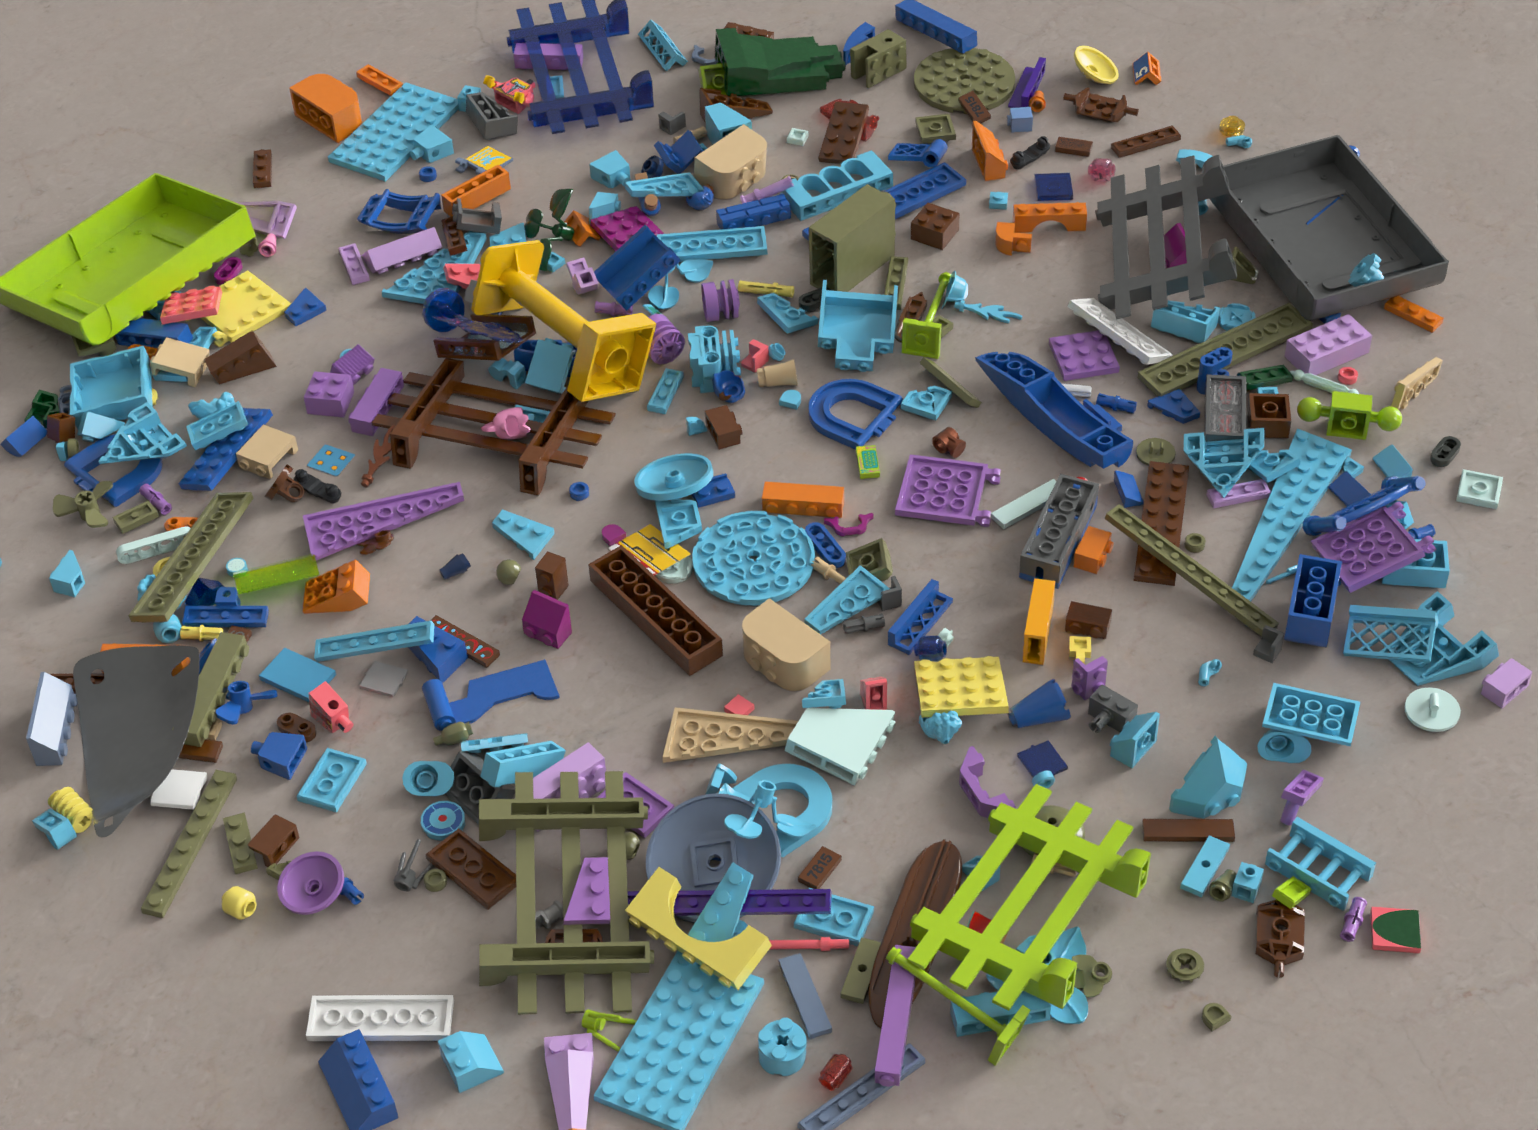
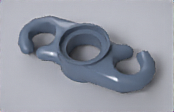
(64, 397)

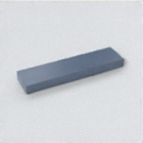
(805, 996)

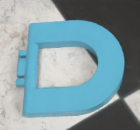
(804, 781)

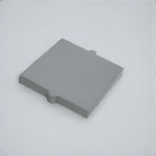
(383, 679)

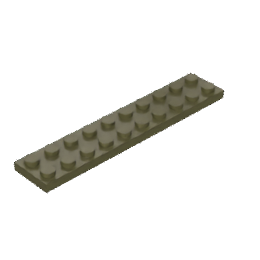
(1244, 342)
(191, 557)

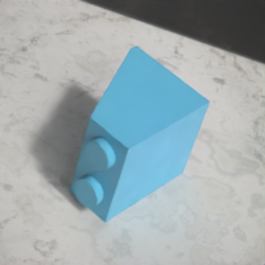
(722, 121)

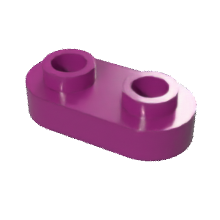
(228, 270)

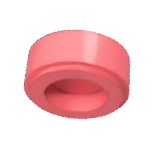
(1347, 375)

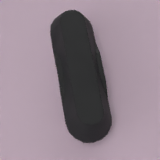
(1032, 153)
(316, 487)

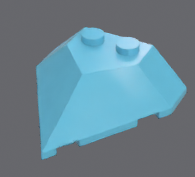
(142, 438)
(1224, 460)
(1211, 783)

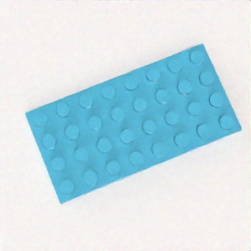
(388, 134)
(676, 1045)

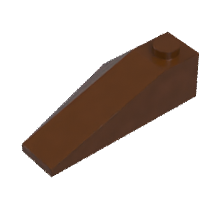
(749, 107)

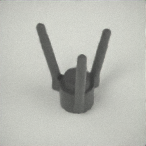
(405, 877)

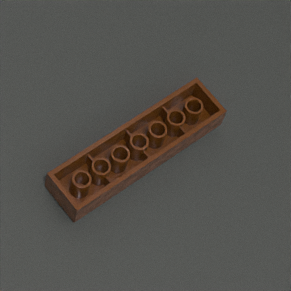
(656, 610)

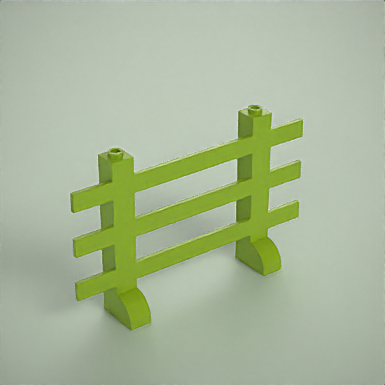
(1052, 844)

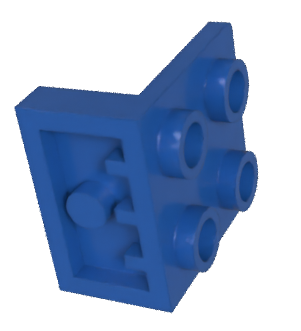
(681, 153)

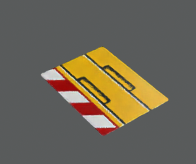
(649, 549)

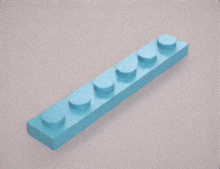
(374, 641)

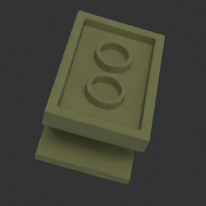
(878, 57)

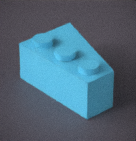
(1186, 321)

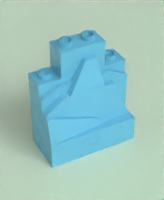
(857, 326)

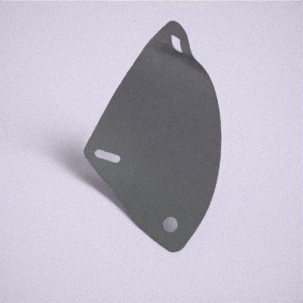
(131, 723)

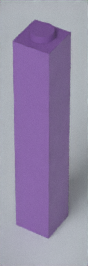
(895, 1023)

